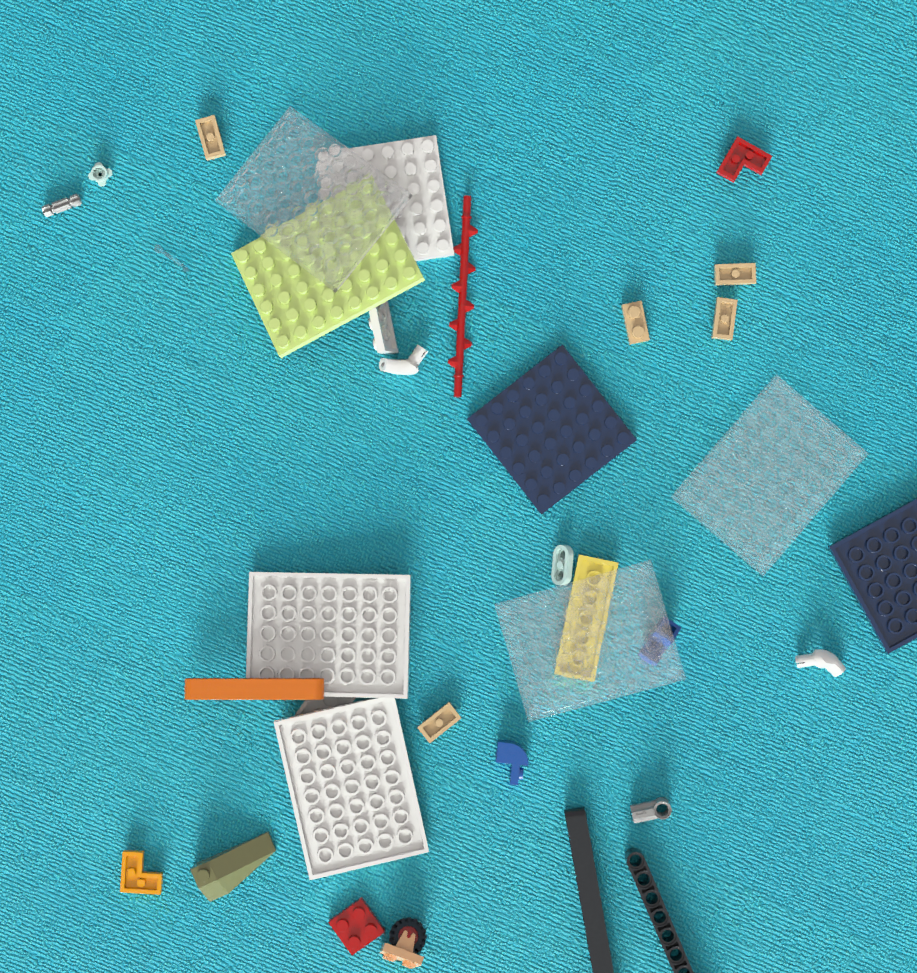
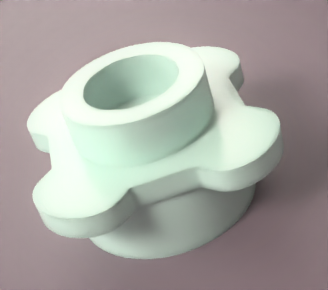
(94, 174)

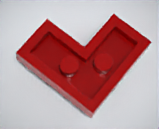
(740, 155)

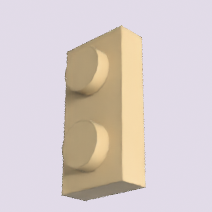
(210, 137)
(735, 274)
(724, 318)
(635, 322)
(439, 722)

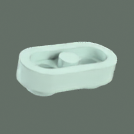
(562, 565)

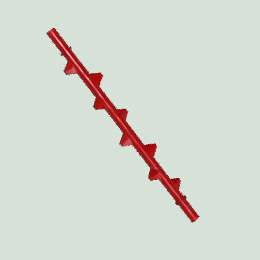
(461, 287)

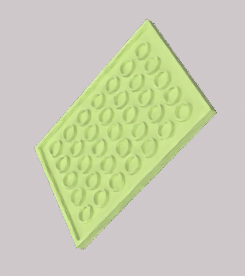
(302, 308)

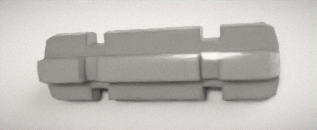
(61, 205)

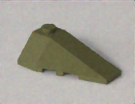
(227, 869)

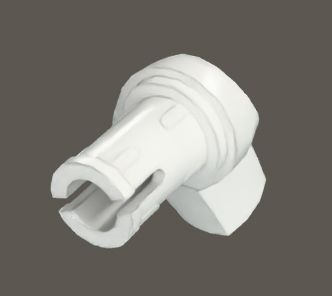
(404, 367)
(821, 659)

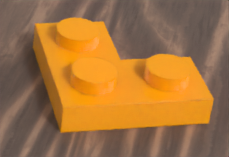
(135, 879)

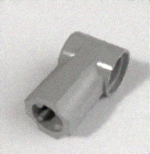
(647, 810)

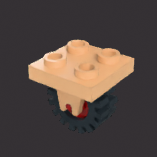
(406, 940)

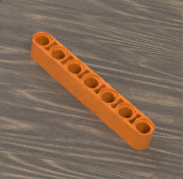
(254, 689)

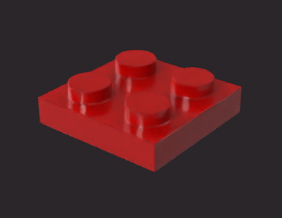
(356, 926)

